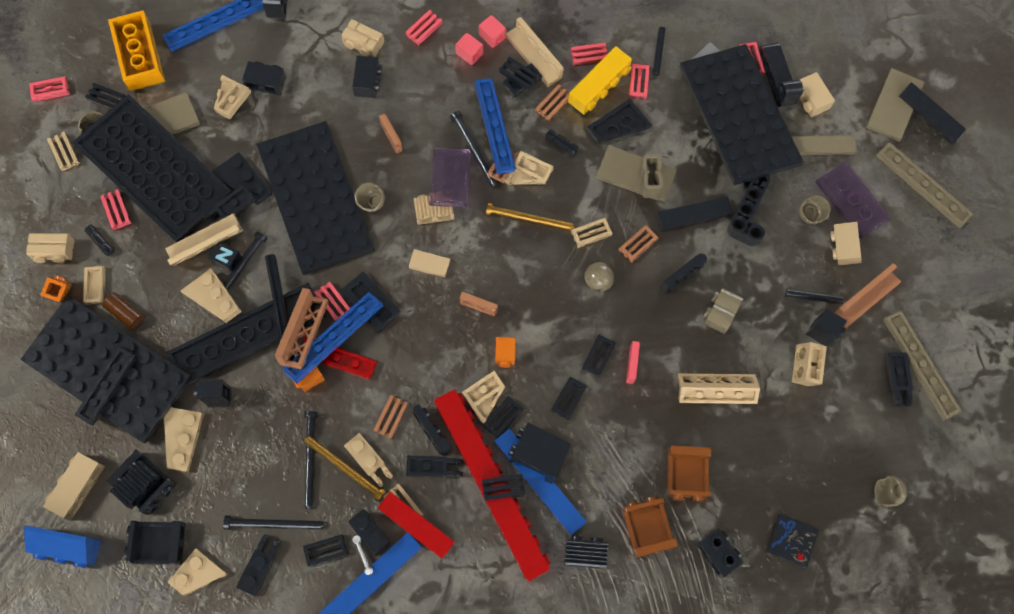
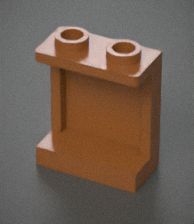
(688, 473)
(648, 527)

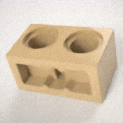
(809, 364)

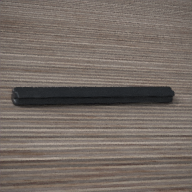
(277, 295)

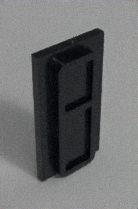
(359, 288)

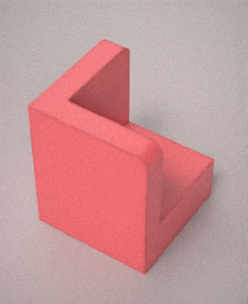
(492, 31)
(469, 49)

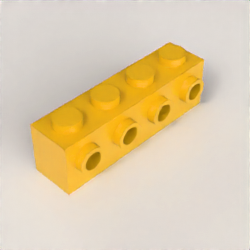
(600, 80)

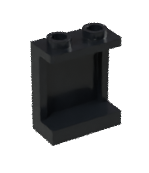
(539, 451)
(162, 489)
(155, 543)

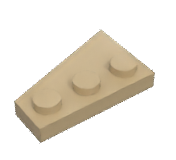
(212, 295)
(181, 436)

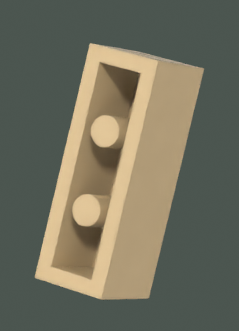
(73, 486)

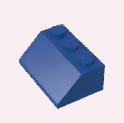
(61, 546)

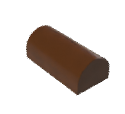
(123, 310)

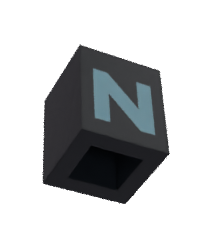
(224, 257)

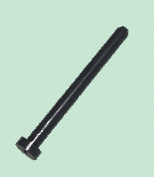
(456, 117)
(259, 238)
(309, 460)
(262, 523)

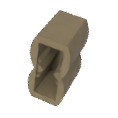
(651, 176)
(723, 310)

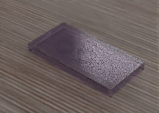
(450, 177)
(852, 199)

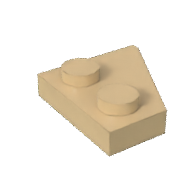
(230, 97)
(529, 171)
(484, 395)
(195, 573)

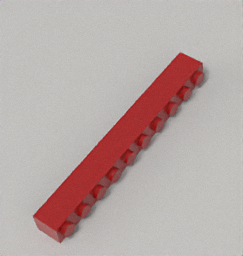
(481, 466)

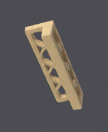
(535, 52)
(203, 240)
(719, 391)

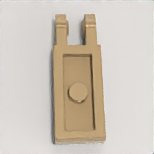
(367, 458)

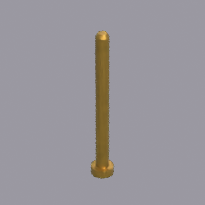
(528, 217)
(345, 468)

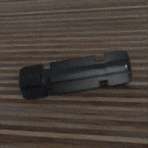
(562, 142)
(99, 240)

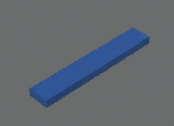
(211, 22)
(494, 126)
(335, 336)
(547, 492)
(367, 584)

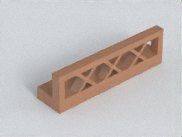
(868, 295)
(294, 329)

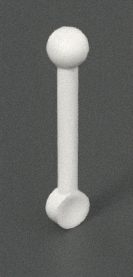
(357, 540)

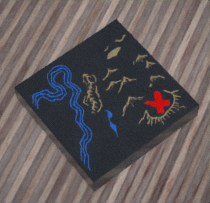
(792, 541)

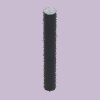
(659, 49)
(814, 296)

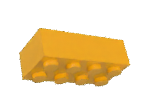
(136, 50)

